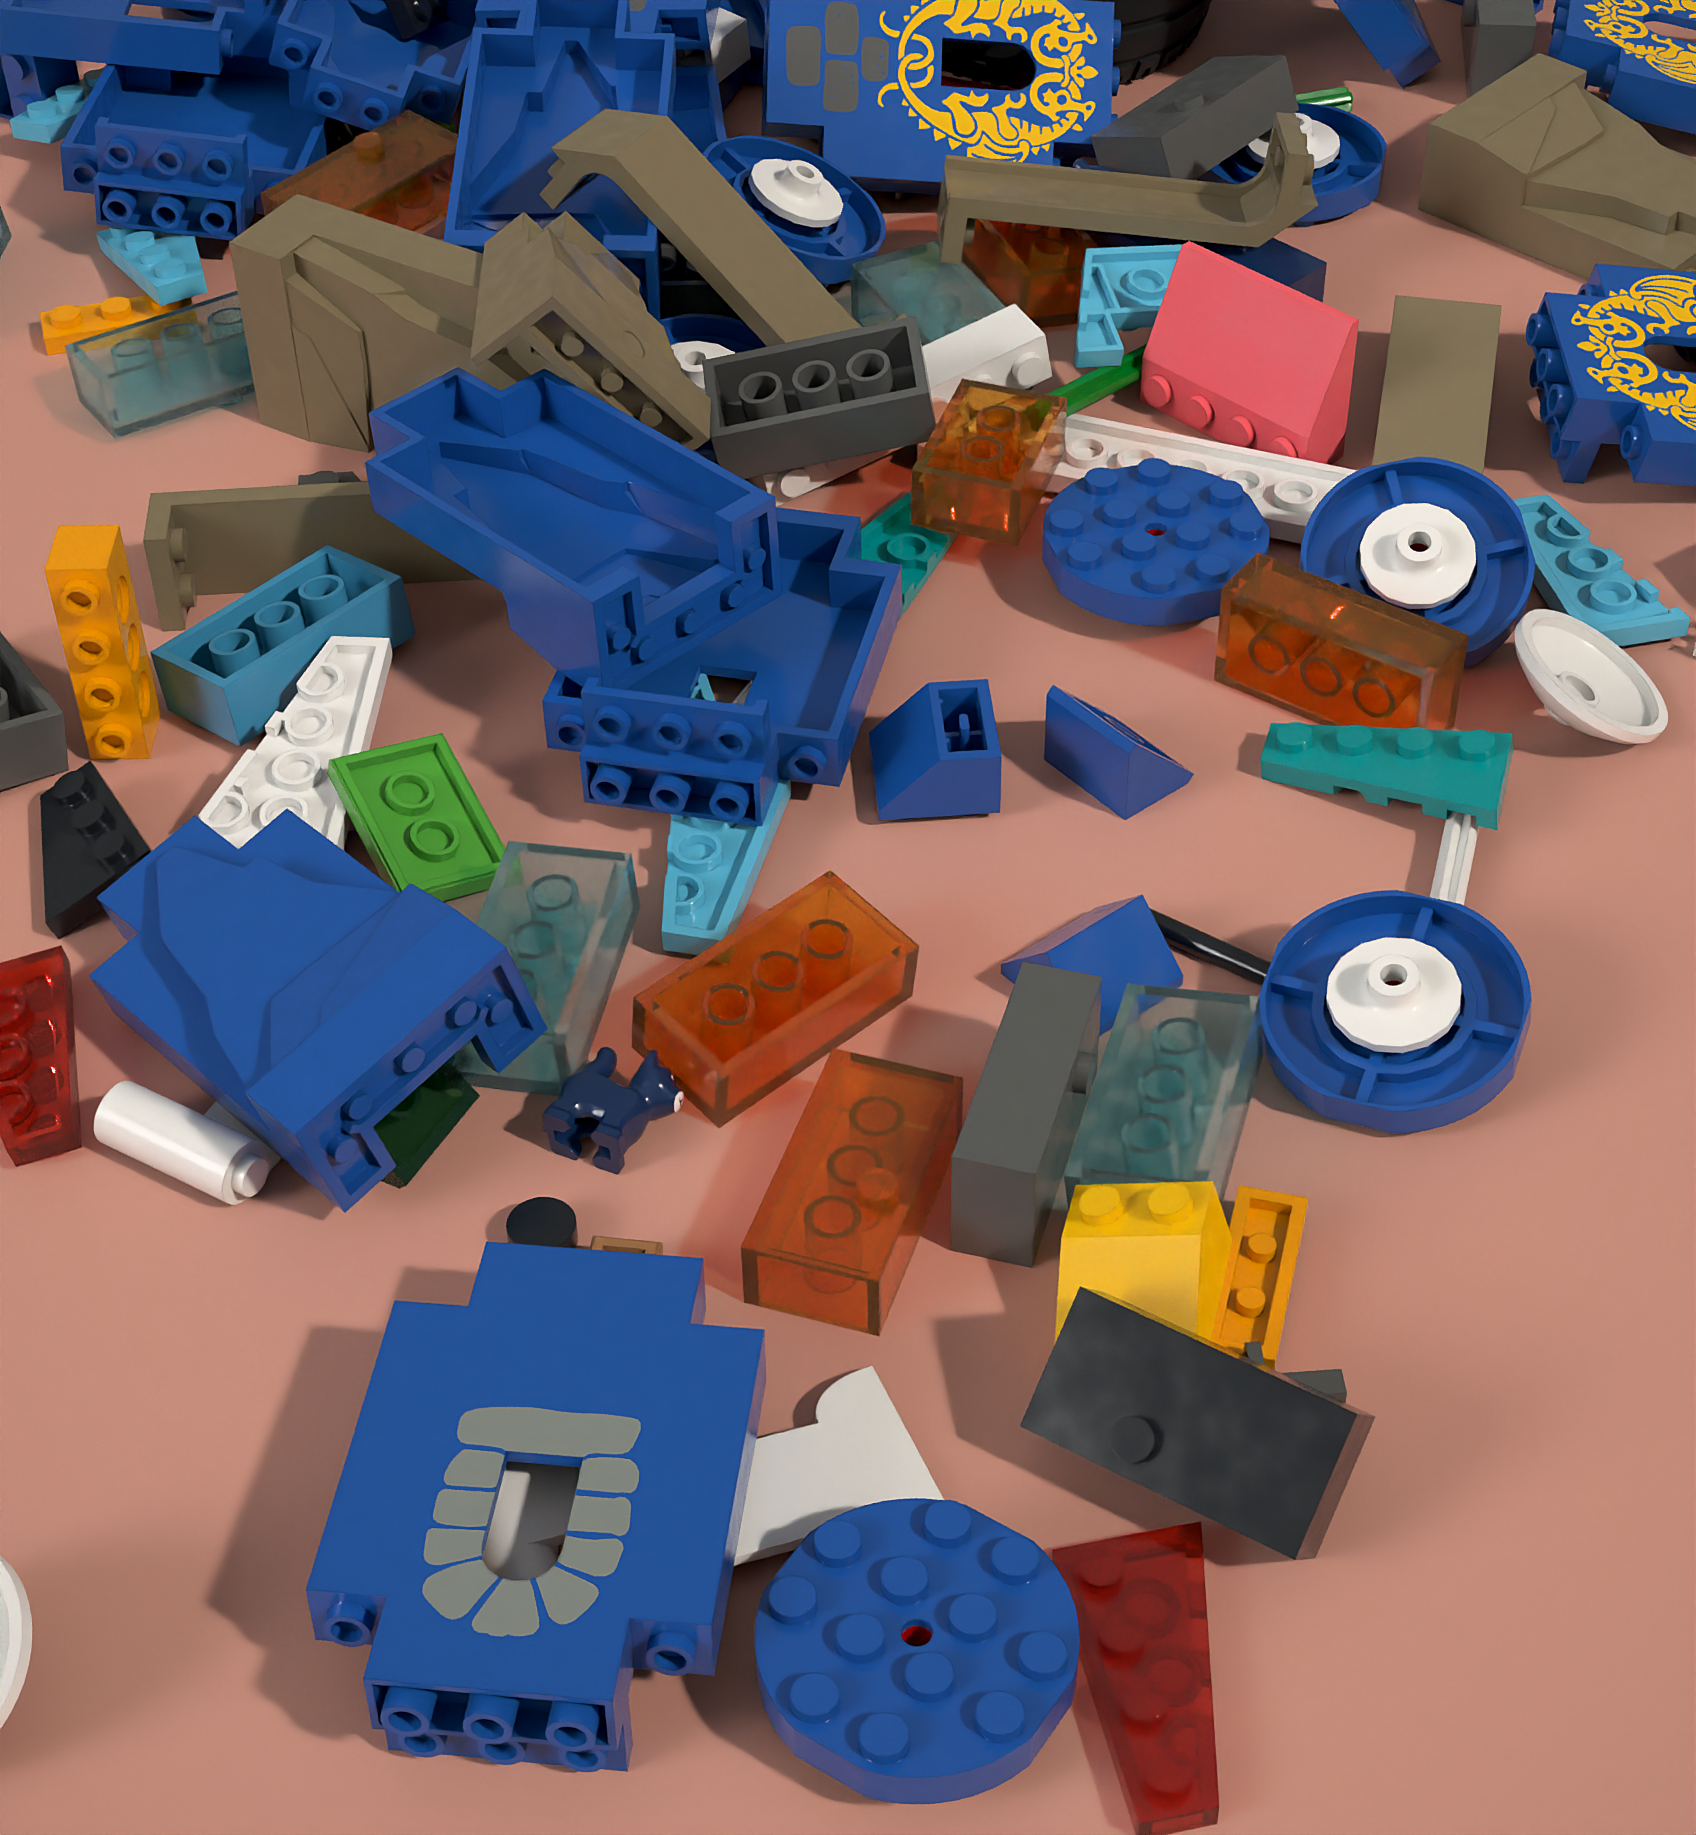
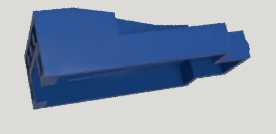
(365, 69)
(535, 90)
(580, 515)
(305, 989)

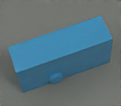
(252, 653)

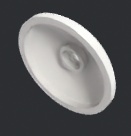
(1588, 679)

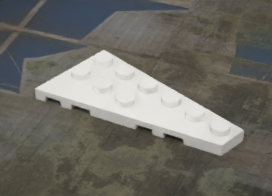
(289, 768)

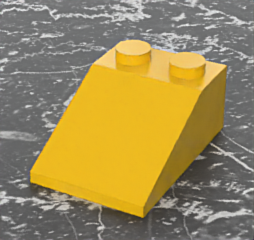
(1148, 1246)

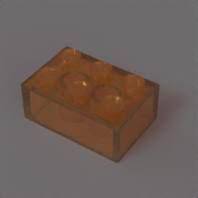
(988, 462)

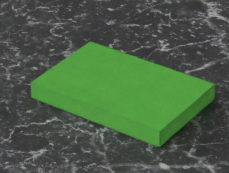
(419, 817)

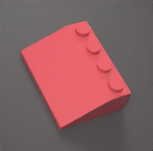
(1250, 360)

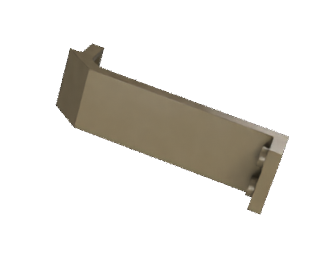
(1129, 202)
(701, 219)
(1438, 381)
(249, 535)

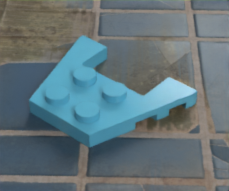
(1120, 292)

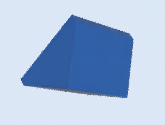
(1107, 756)
(1108, 942)

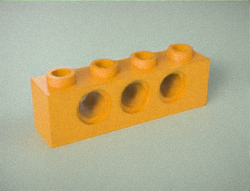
(103, 641)

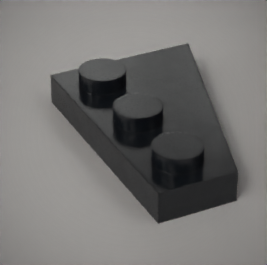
(84, 846)

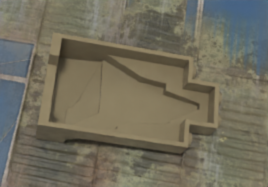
(1560, 175)
(354, 317)

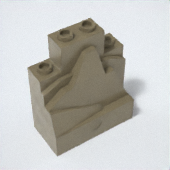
(587, 321)

